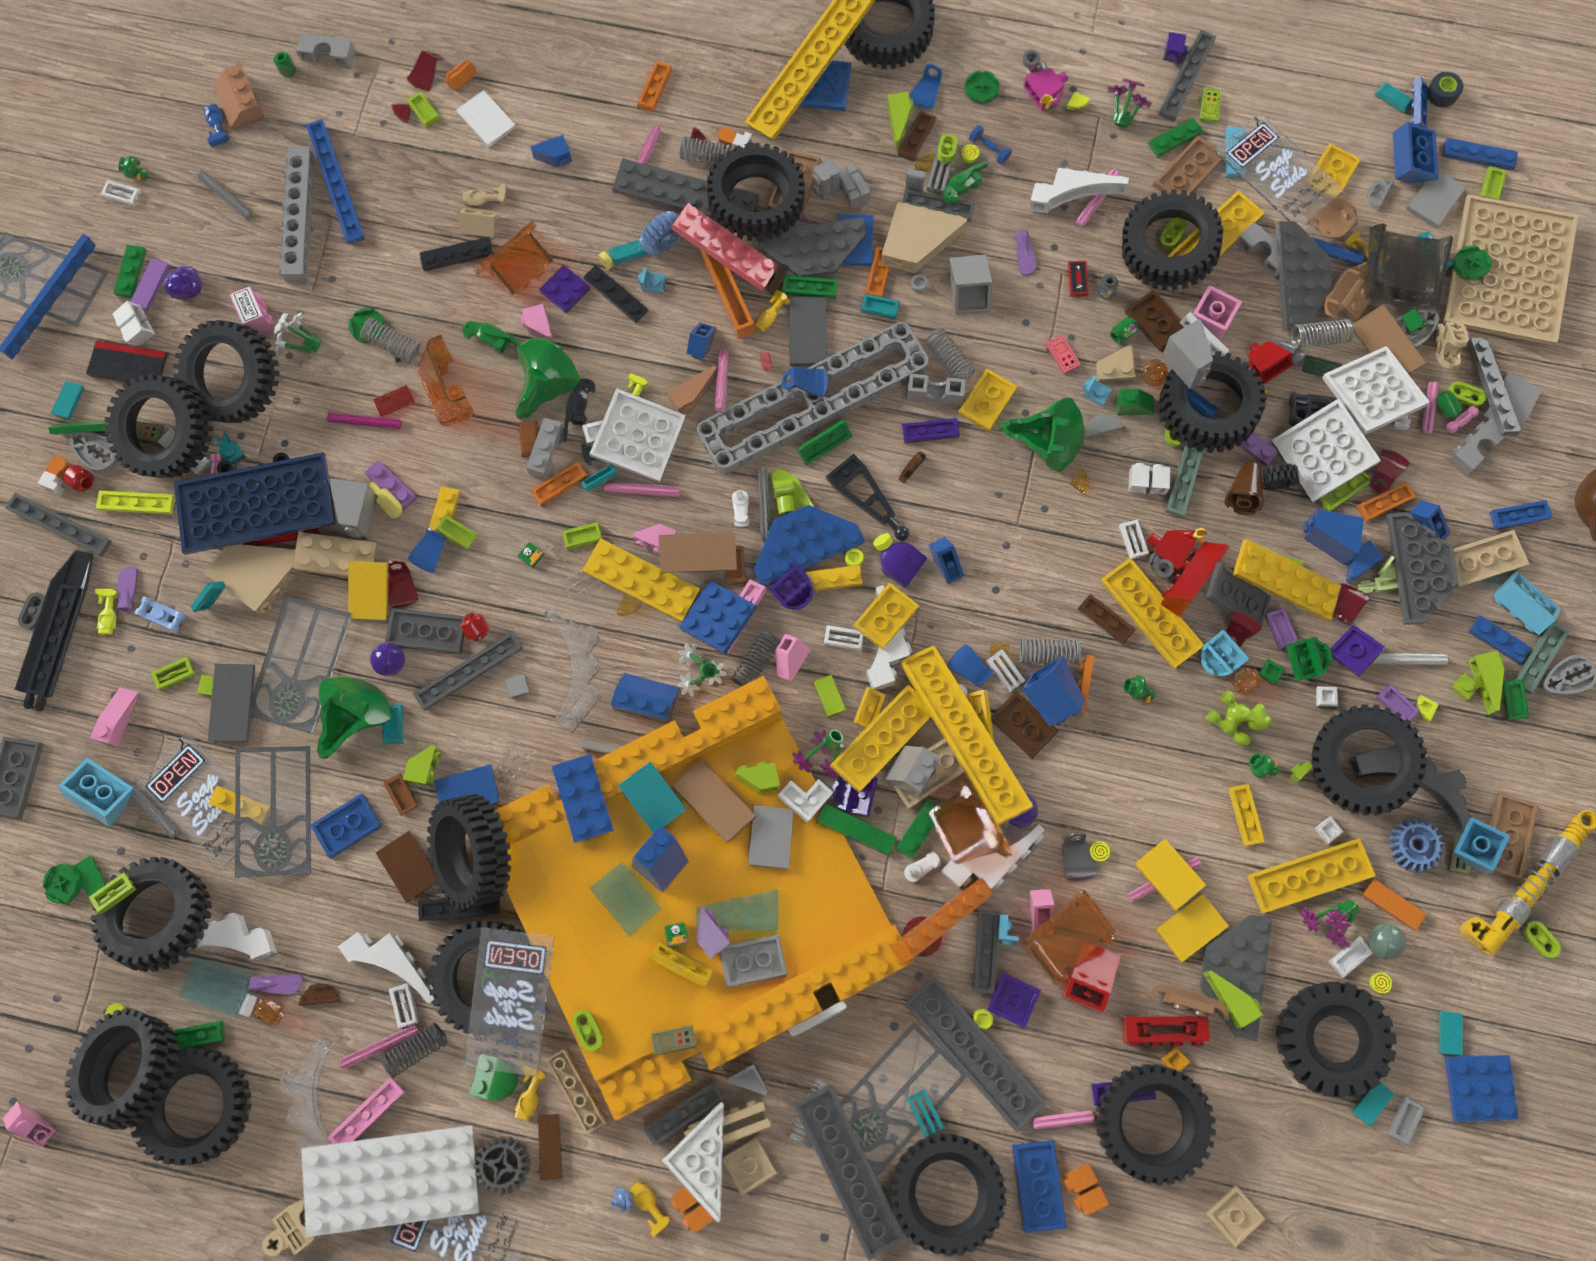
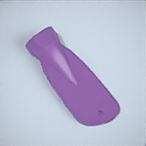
(1025, 253)
(126, 588)
(276, 984)

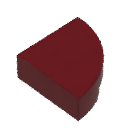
(402, 111)
(696, 134)

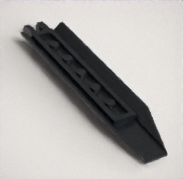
(54, 630)

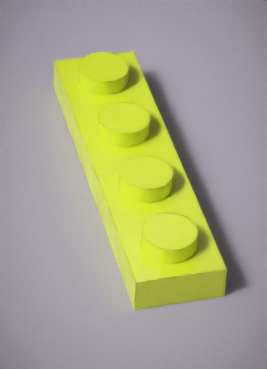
(135, 502)

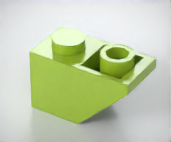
(422, 766)
(760, 778)

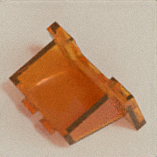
(517, 261)
(967, 827)

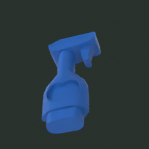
(215, 119)

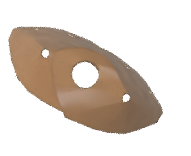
(1334, 220)

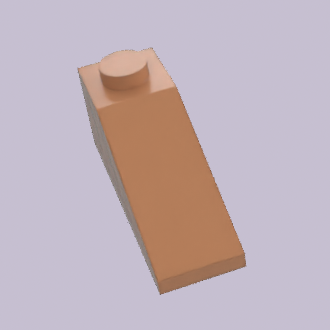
(689, 393)

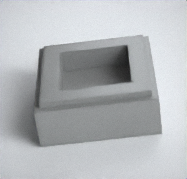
(517, 686)

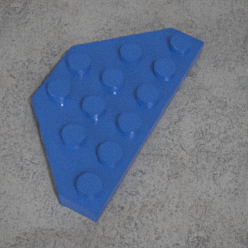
(805, 539)

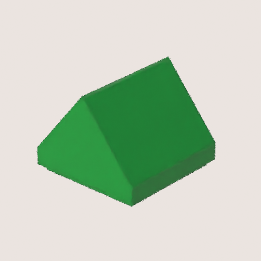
(1414, 320)

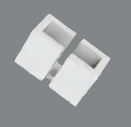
(129, 320)
(1155, 478)

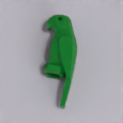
(963, 182)
(489, 334)

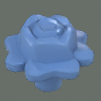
(622, 1200)

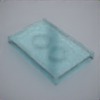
(625, 898)
(215, 986)

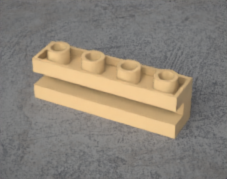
(576, 1091)
(742, 1122)

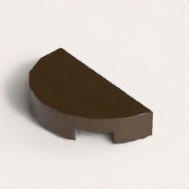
(775, 281)

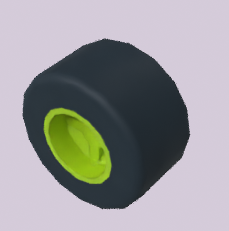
(1445, 89)

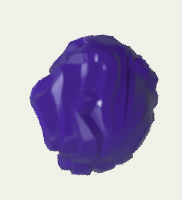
(183, 283)

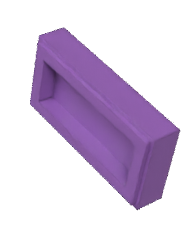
(1281, 628)
(1393, 699)

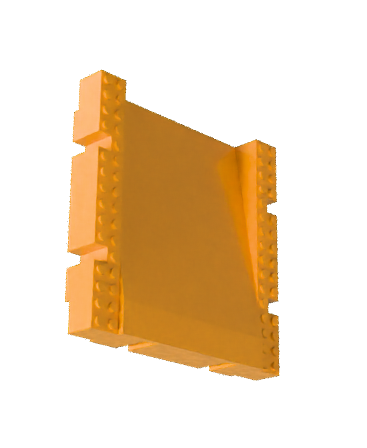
(826, 908)

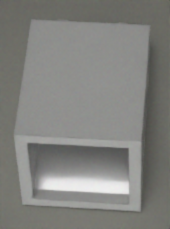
(970, 284)
(1189, 354)
(353, 506)
(912, 770)

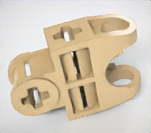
(1450, 342)
(289, 1231)

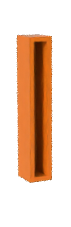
(729, 296)
(941, 921)

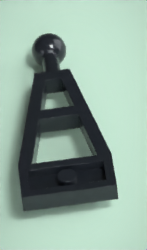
(845, 474)

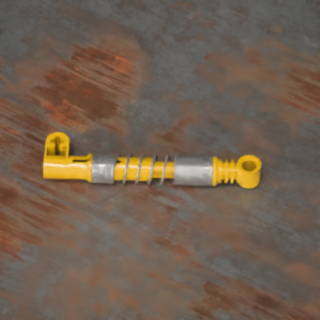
(1518, 907)

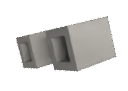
(312, 46)
(1258, 239)
(946, 392)
(548, 438)
(1468, 456)

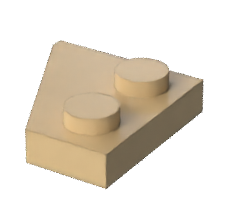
(1116, 366)

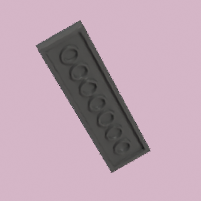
(672, 188)
(975, 1054)
(849, 1172)

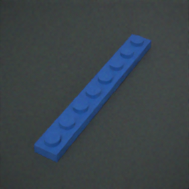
(335, 182)
(47, 296)

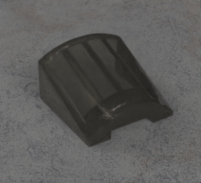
(1406, 268)

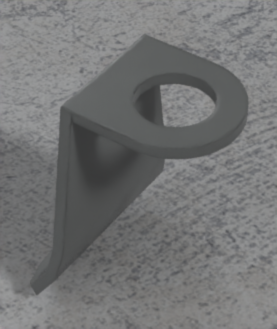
(1078, 860)

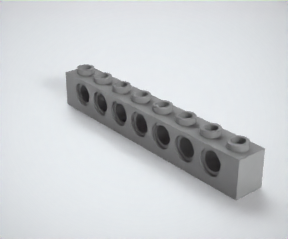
(304, 159)

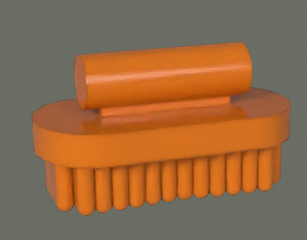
(460, 75)

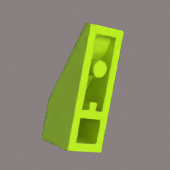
(899, 111)
(1489, 674)
(1240, 1006)

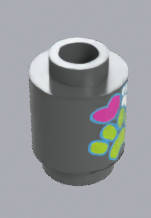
(1107, 286)

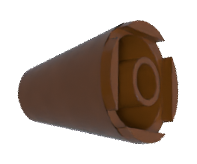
(1247, 490)

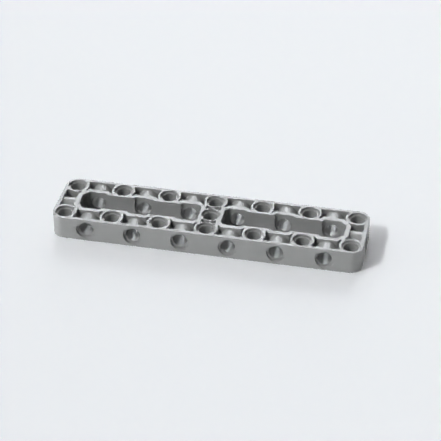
(809, 419)

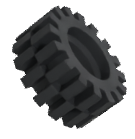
(1281, 476)

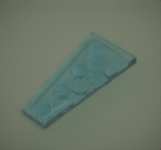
(749, 913)

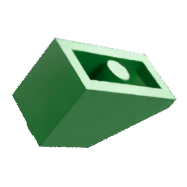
(1134, 402)

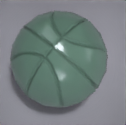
(1387, 941)

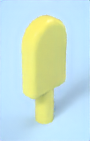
(387, 501)

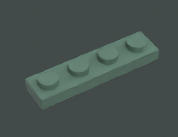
(1184, 481)
(1542, 656)

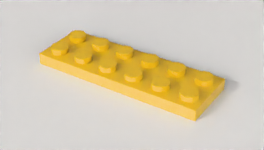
(1236, 217)
(641, 580)
(1286, 580)
(1142, 604)
(882, 739)
(1310, 876)

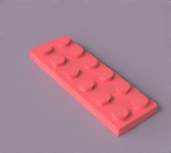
(724, 246)

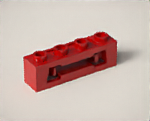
(1199, 1029)

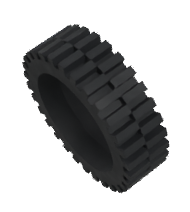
(898, 47)
(755, 163)
(1172, 270)
(257, 365)
(1207, 431)
(189, 434)
(1359, 798)
(449, 856)
(179, 932)
(446, 971)
(94, 1061)
(1195, 1129)
(179, 1150)
(989, 1205)

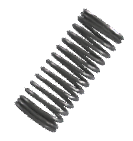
(774, 643)
(438, 1036)

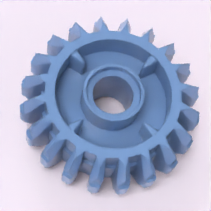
(658, 234)
(1428, 841)

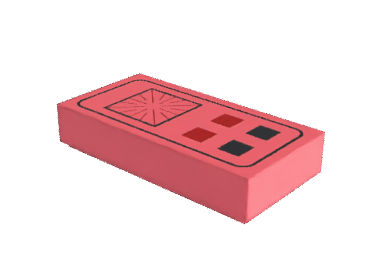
(1063, 354)

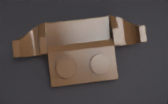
(1348, 294)
(1184, 999)

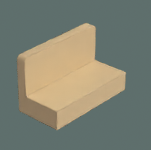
(477, 222)

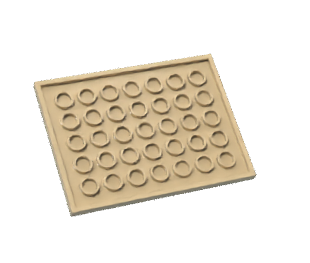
(1528, 270)

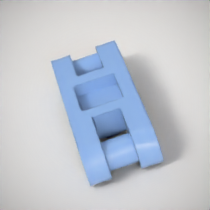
(160, 614)

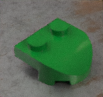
(1309, 658)
(493, 1084)

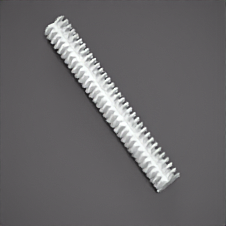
(1412, 659)

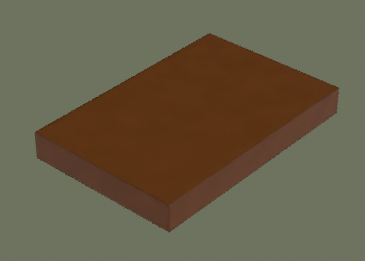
(1154, 319)
(1023, 725)
(407, 866)

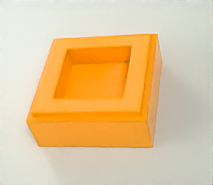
(1175, 1059)

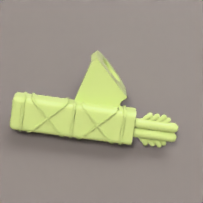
(1385, 582)

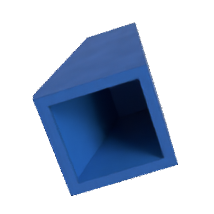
(1335, 534)
(1054, 692)
(660, 859)

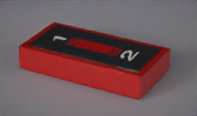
(1078, 278)

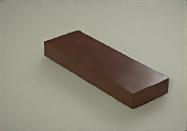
(917, 136)
(1106, 619)
(550, 1147)

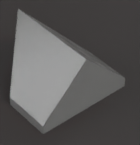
(749, 1079)

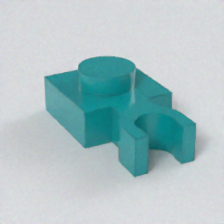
(230, 450)

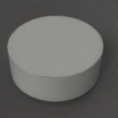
(919, 283)

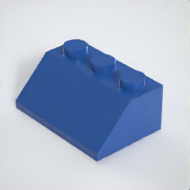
(1415, 154)
(645, 698)

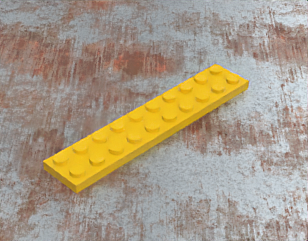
(806, 66)
(966, 735)

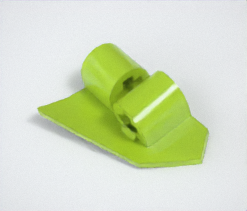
(788, 492)

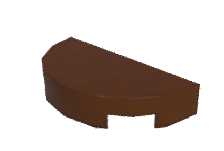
(912, 465)
(319, 994)

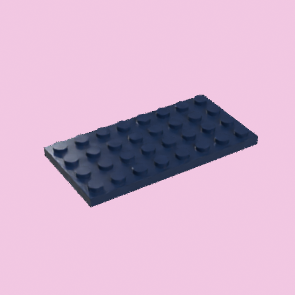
(254, 503)

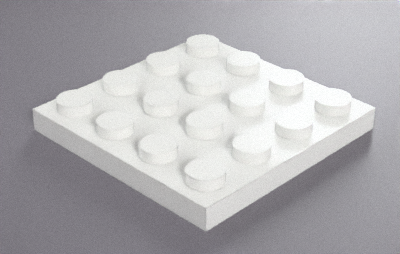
(1375, 390)
(637, 435)
(1326, 450)

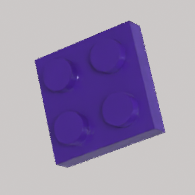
(564, 289)
(1356, 650)
(1013, 1000)

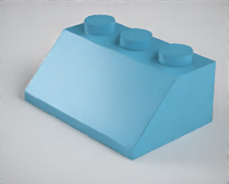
(1527, 603)
(96, 792)

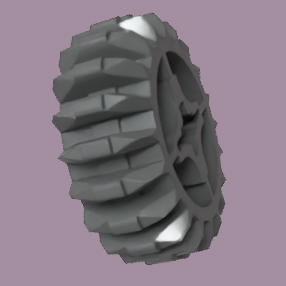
(498, 1173)

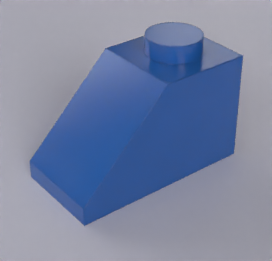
(552, 152)
(700, 340)
(1432, 517)
(1368, 558)
(946, 560)

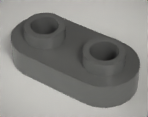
(31, 611)

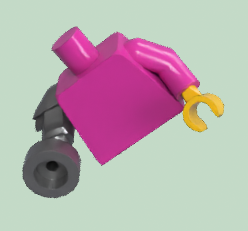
(1043, 83)

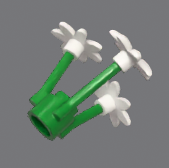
(311, 340)
(706, 670)

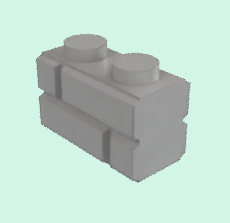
(826, 179)
(854, 186)

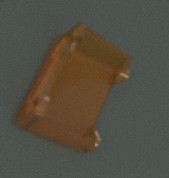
(447, 402)
(1068, 937)

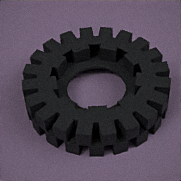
(1309, 1066)

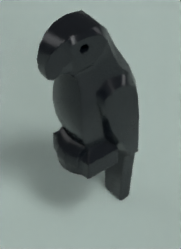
(577, 405)

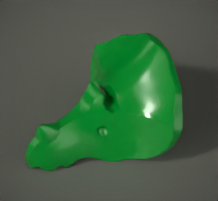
(547, 374)
(1052, 434)
(346, 709)

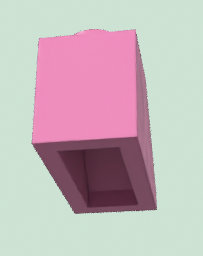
(536, 322)
(1041, 907)

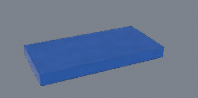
(1039, 1186)

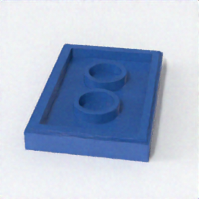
(863, 252)
(474, 781)
(346, 826)

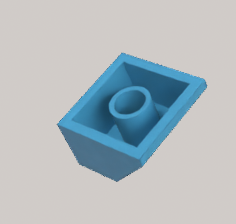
(1481, 846)

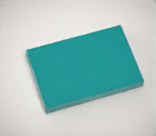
(652, 797)

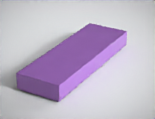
(150, 283)

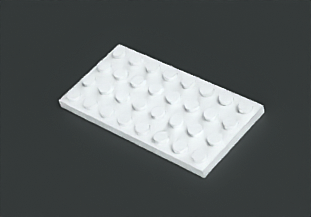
(389, 1180)

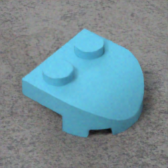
(1222, 655)

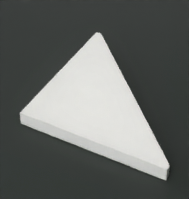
(699, 1161)

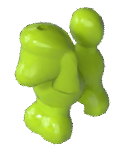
(1256, 719)

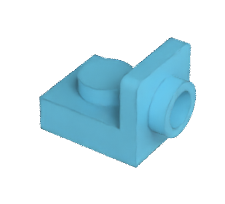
(651, 281)
(1096, 391)
(1004, 927)

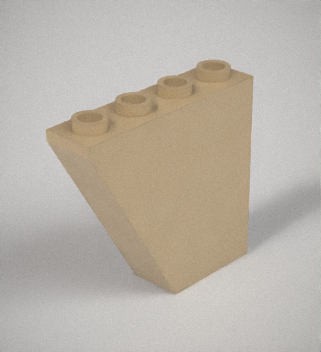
(919, 236)
(254, 574)

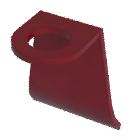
(424, 70)
(1389, 468)
(401, 586)
(1349, 604)
(1242, 627)

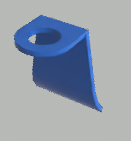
(926, 89)
(810, 380)
(427, 551)
(970, 666)

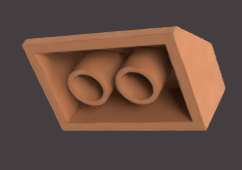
(237, 96)

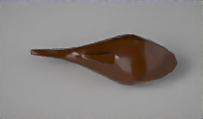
(1586, 502)

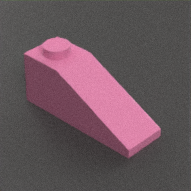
(114, 718)

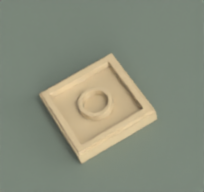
(749, 1166)
(1235, 1216)

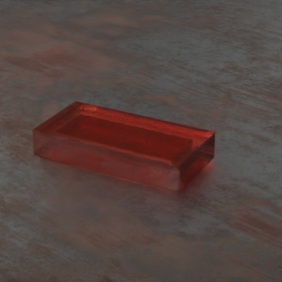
(394, 400)

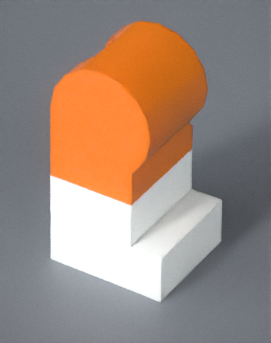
(727, 136)
(53, 475)

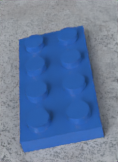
(582, 798)

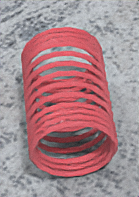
(763, 359)

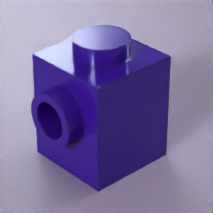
(1175, 47)

